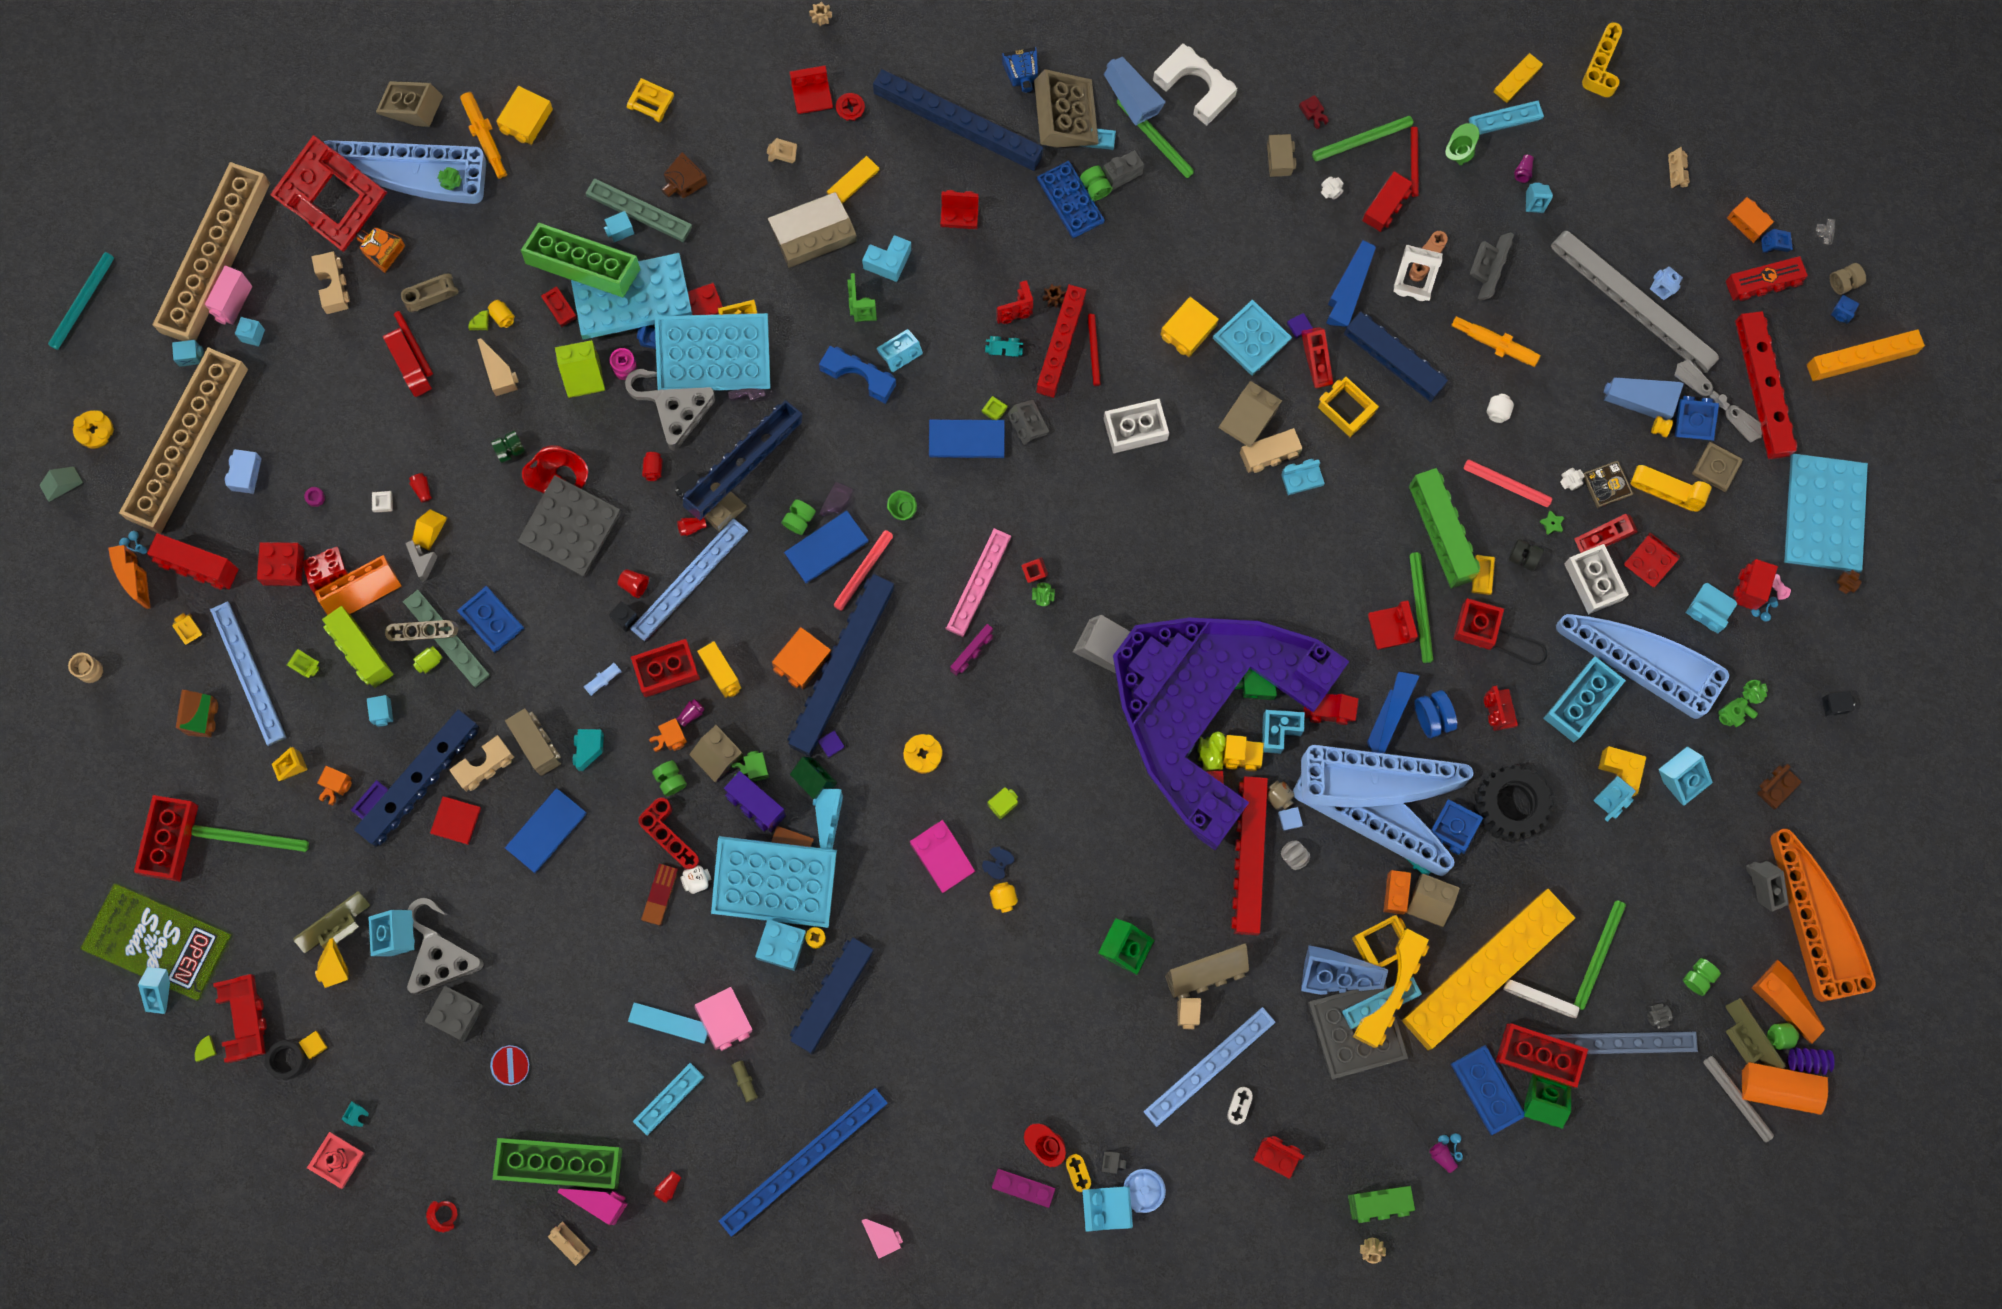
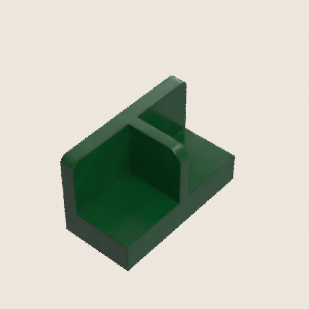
(812, 776)

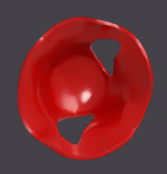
(548, 461)

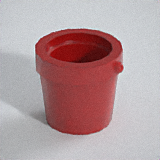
(633, 582)

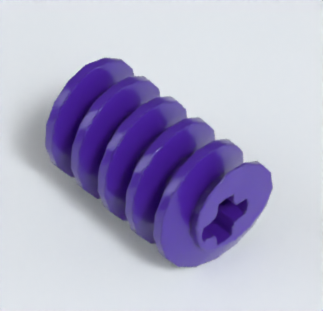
(1811, 1059)

